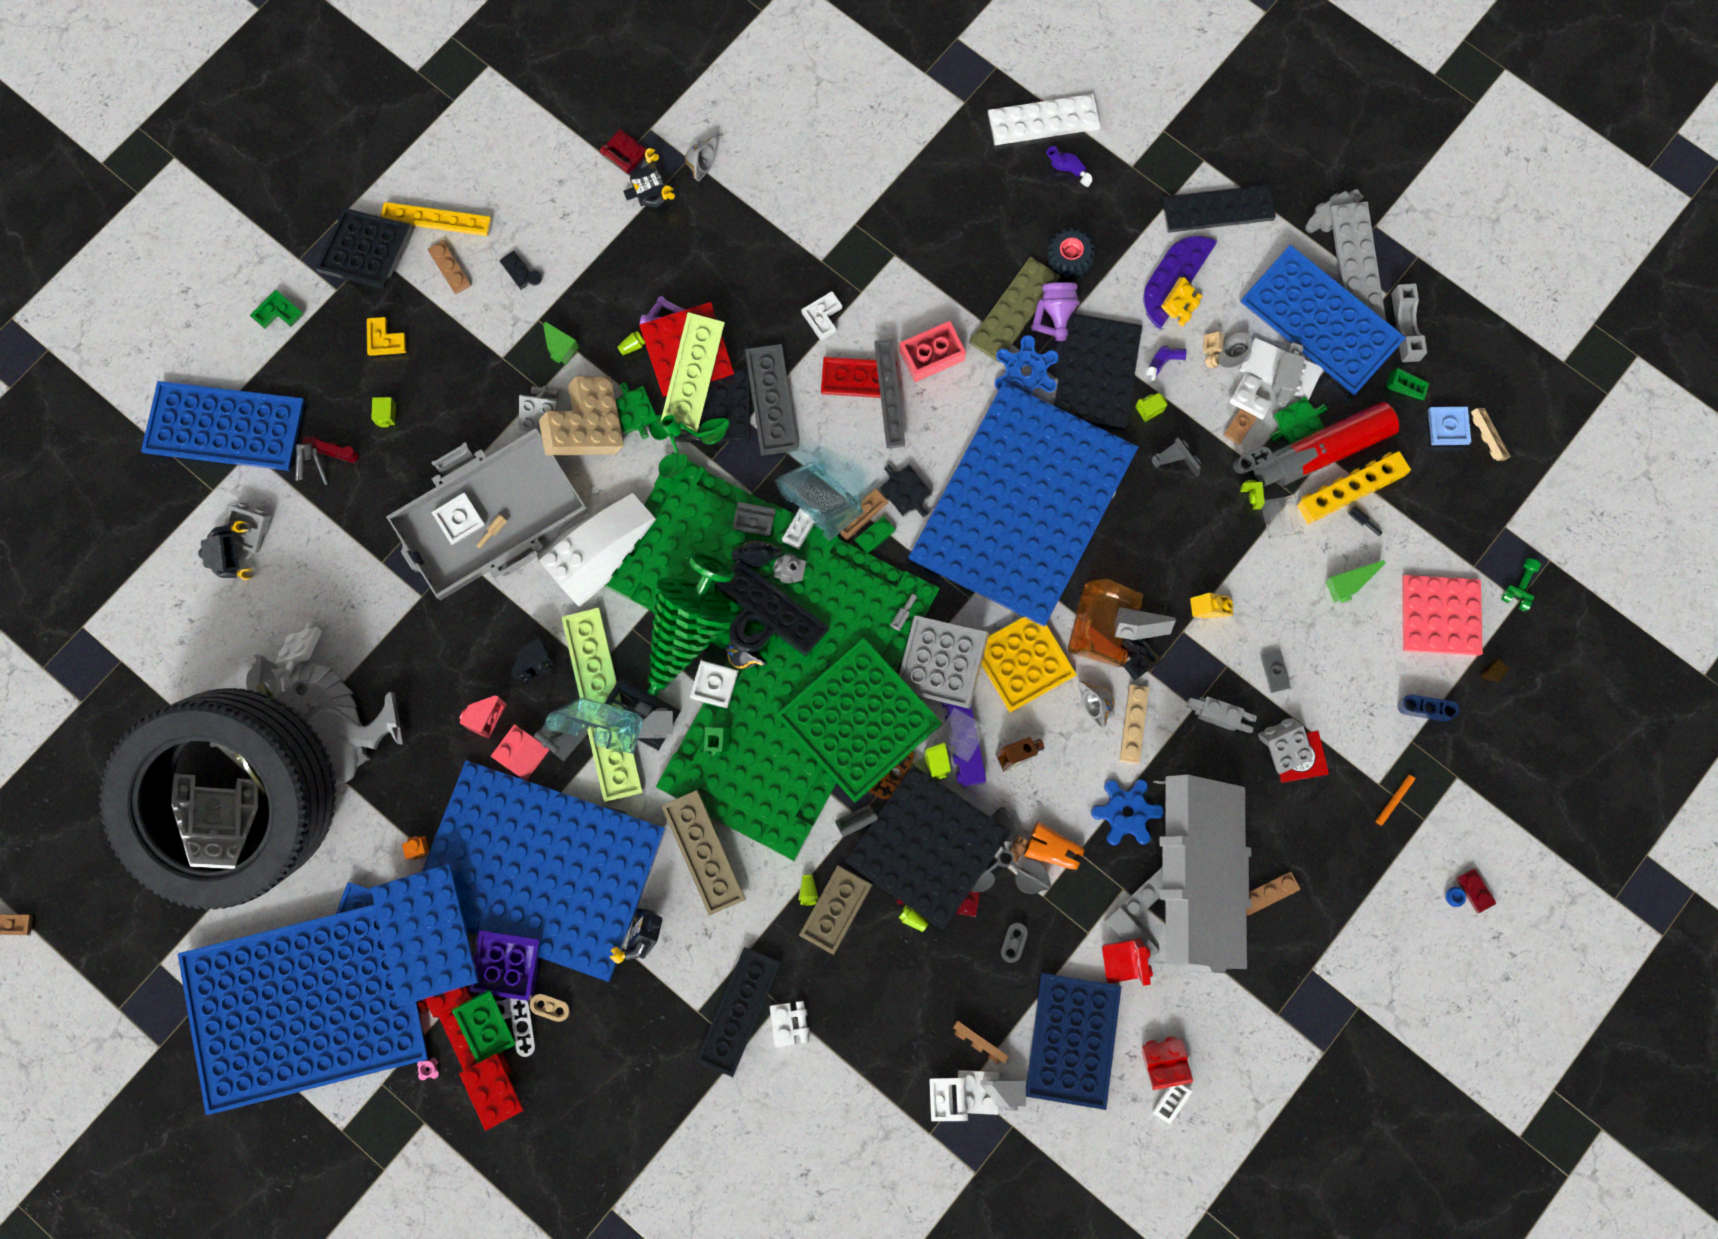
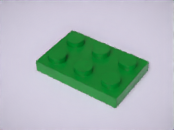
(483, 1026)

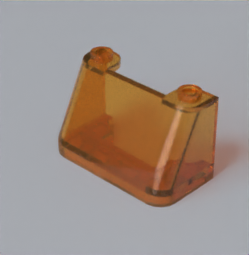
(1094, 623)

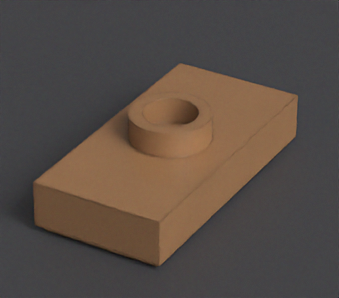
(1240, 426)

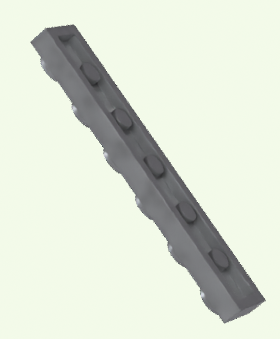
(889, 393)

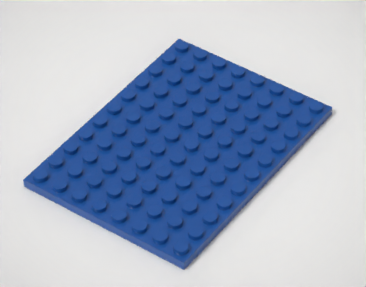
(1023, 504)
(544, 866)
(296, 1010)

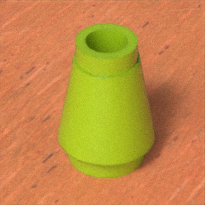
(631, 343)
(808, 891)
(913, 919)

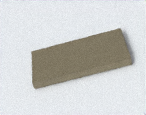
(835, 909)

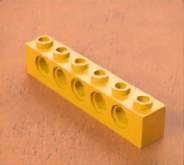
(1392, 462)

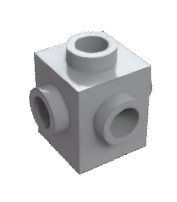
(789, 568)

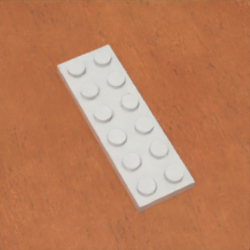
(1044, 119)

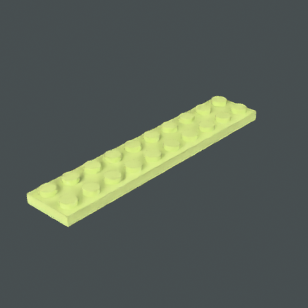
(595, 681)

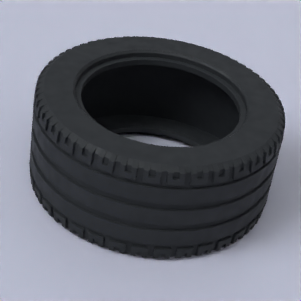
(140, 790)

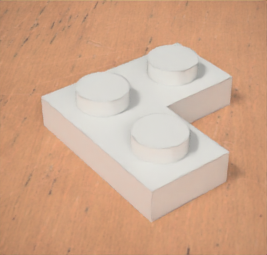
(818, 314)
(1247, 399)

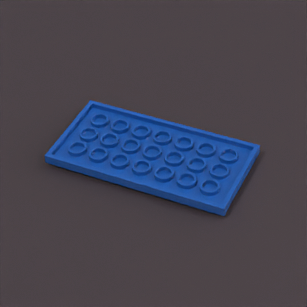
(1324, 318)
(223, 426)

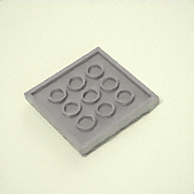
(943, 661)

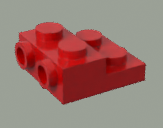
(1166, 1063)

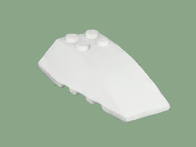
(593, 549)
(213, 820)

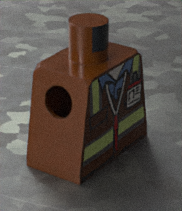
(1019, 753)

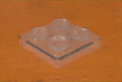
(961, 734)

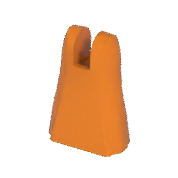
(1052, 847)

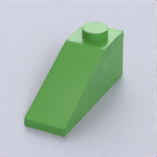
(1347, 584)

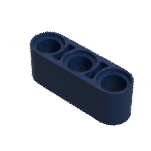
(1437, 706)

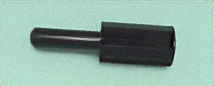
(1363, 519)

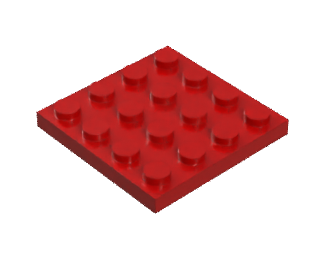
(663, 342)

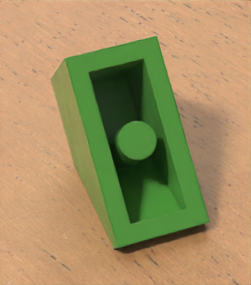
(559, 344)

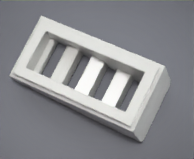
(1178, 1103)

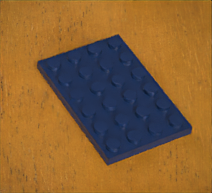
(1073, 1041)

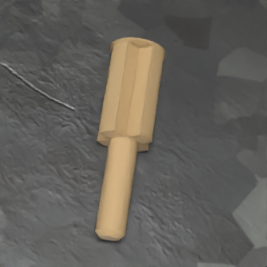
(492, 529)

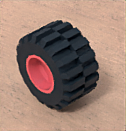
(1071, 253)

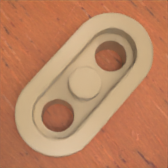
(550, 1008)

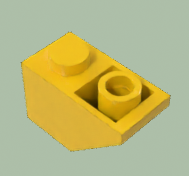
(1211, 606)

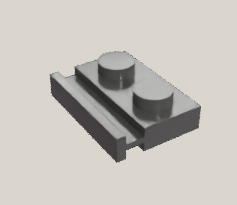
(754, 519)

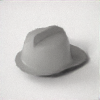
(1236, 350)

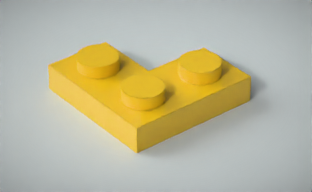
(382, 343)

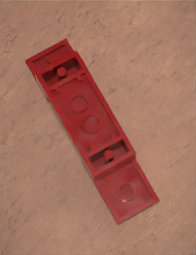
(486, 1081)

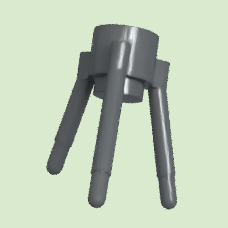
(304, 452)

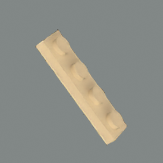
(1134, 724)

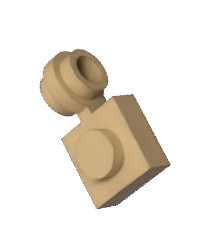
(1213, 343)

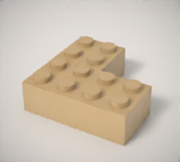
(591, 424)

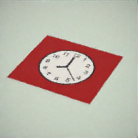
(1313, 768)

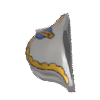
(701, 157)
(1097, 702)

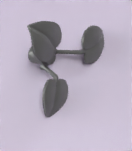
(1032, 876)

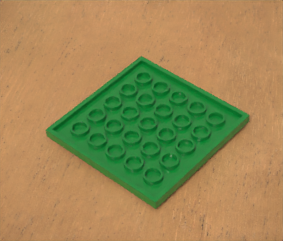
(859, 720)

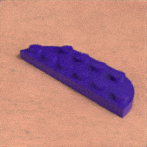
(1181, 260)

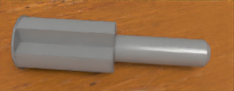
(903, 614)

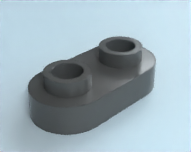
(1014, 943)

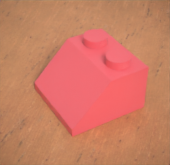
(483, 715)
(520, 752)

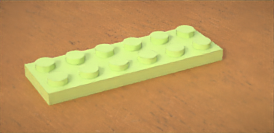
(693, 370)

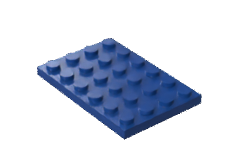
(424, 935)

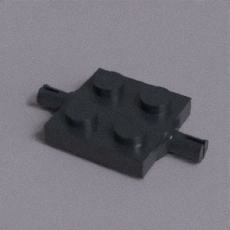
(906, 490)

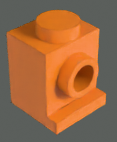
(415, 848)

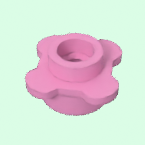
(423, 1073)

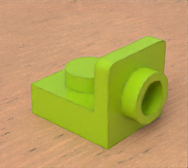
(1256, 493)

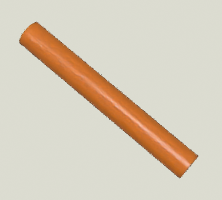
(1395, 800)

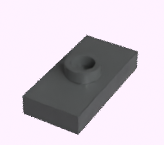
(1275, 672)
(856, 820)

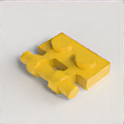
(1178, 297)

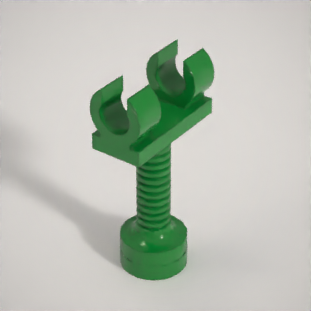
(1531, 566)

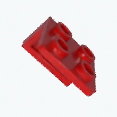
(1127, 961)

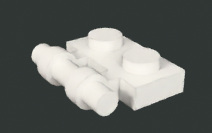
(783, 1026)

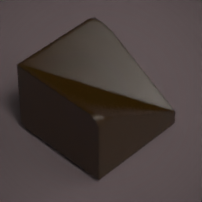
(1495, 671)

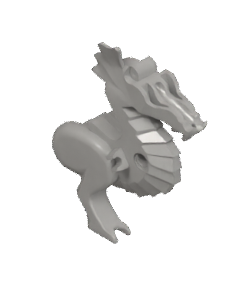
(330, 712)

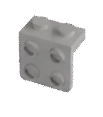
(1287, 744)

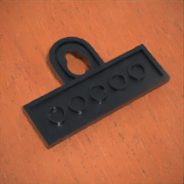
(772, 609)

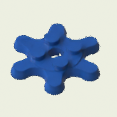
(1027, 357)
(1121, 824)

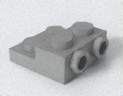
(256, 523)

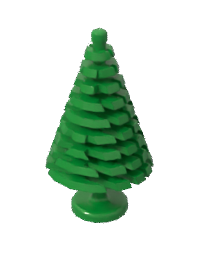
(686, 619)

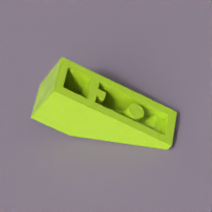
(937, 762)

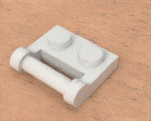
(942, 1099)

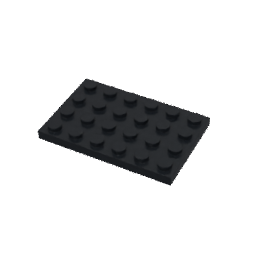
(1098, 370)

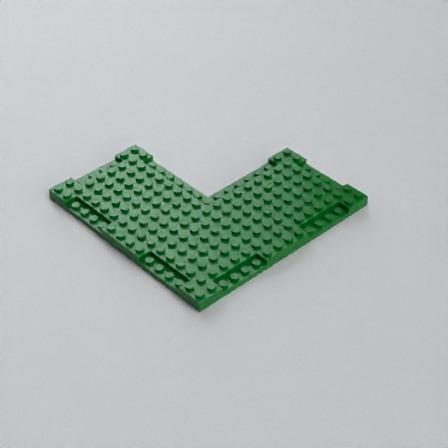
(767, 778)

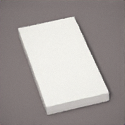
(1264, 362)

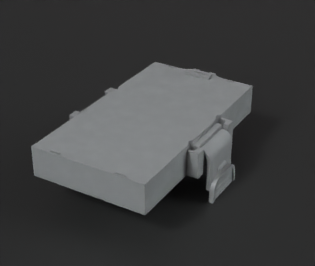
(511, 483)

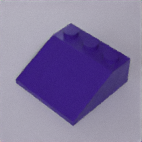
(506, 965)

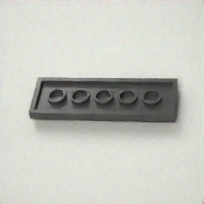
(771, 400)

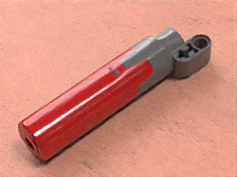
(1321, 447)

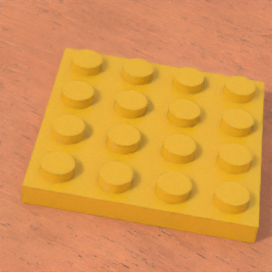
(1024, 663)

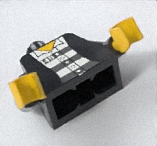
(647, 184)
(221, 553)
(642, 936)

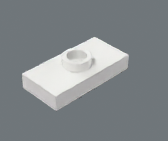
(798, 530)

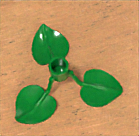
(674, 465)

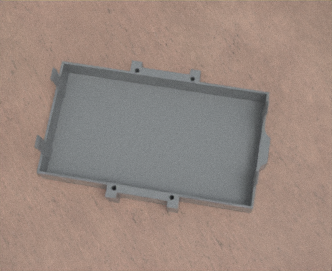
(1205, 874)

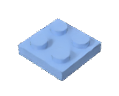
(1449, 426)

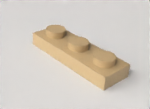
(1490, 434)

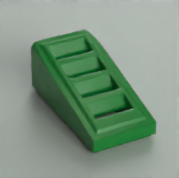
(1395, 383)

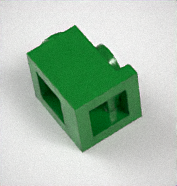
(712, 736)

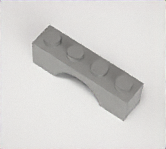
(1405, 305)

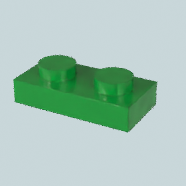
(875, 535)

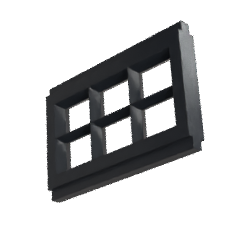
(646, 698)

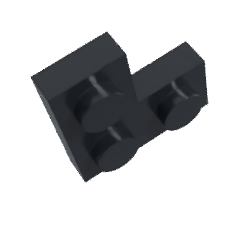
(1143, 658)

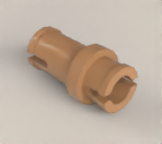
(1018, 847)

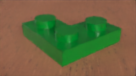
(276, 306)

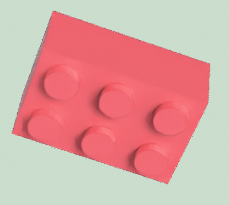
(932, 351)

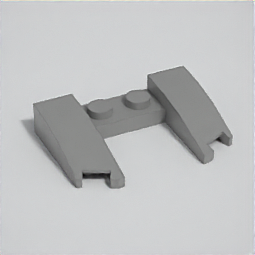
(1123, 919)

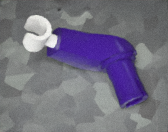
(1070, 163)
(1161, 357)

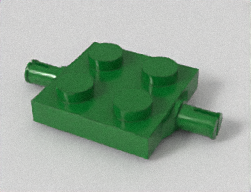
(635, 410)
(1298, 421)

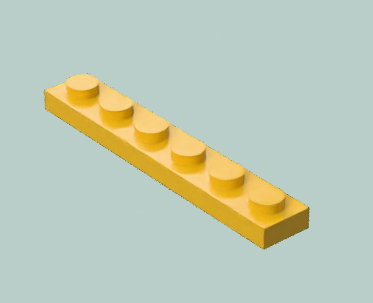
(437, 219)

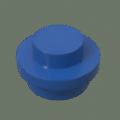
(1455, 897)

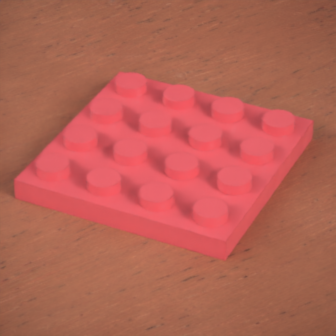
(1442, 615)

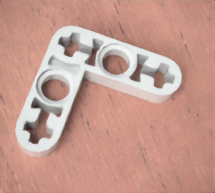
(510, 1012)

